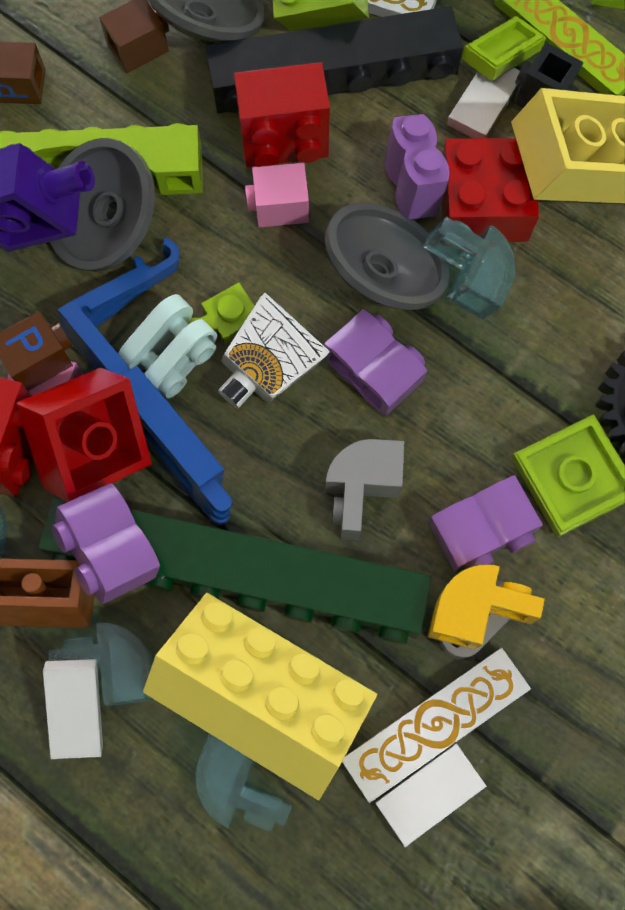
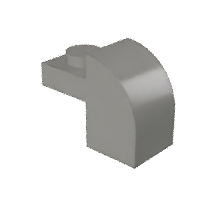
(362, 470)

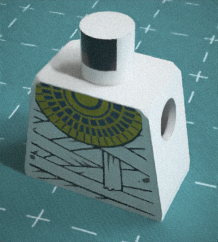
(268, 354)

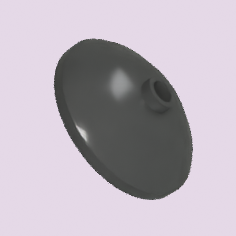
(213, 19)
(114, 212)
(384, 257)

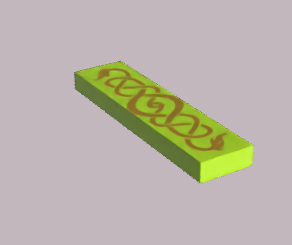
(564, 29)

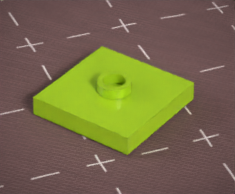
(573, 475)

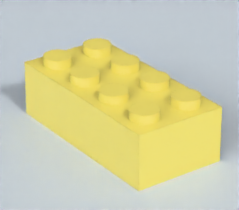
(573, 145)
(259, 694)

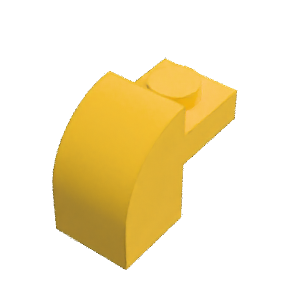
(468, 600)

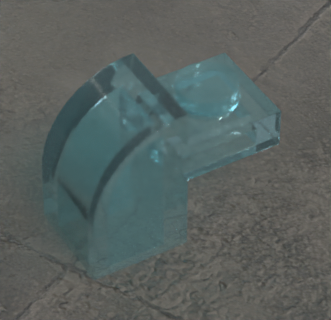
(483, 263)
(122, 662)
(223, 788)

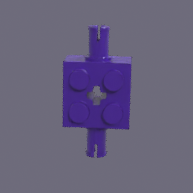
(38, 199)

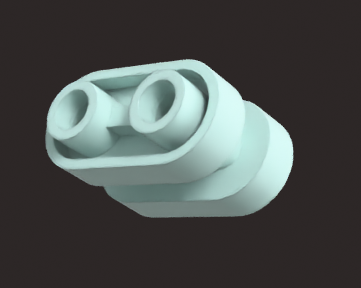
(169, 345)

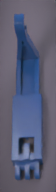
(162, 426)

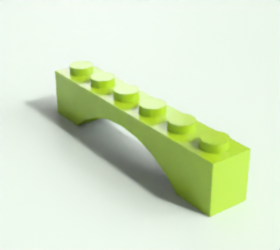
(169, 151)

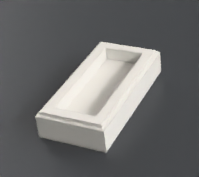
(483, 104)
(73, 708)
(430, 794)

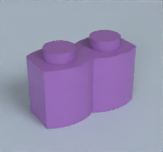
(416, 166)
(375, 361)
(486, 524)
(105, 543)

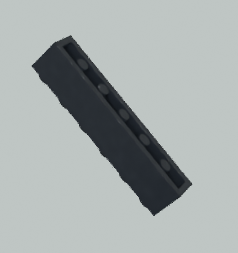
(352, 53)

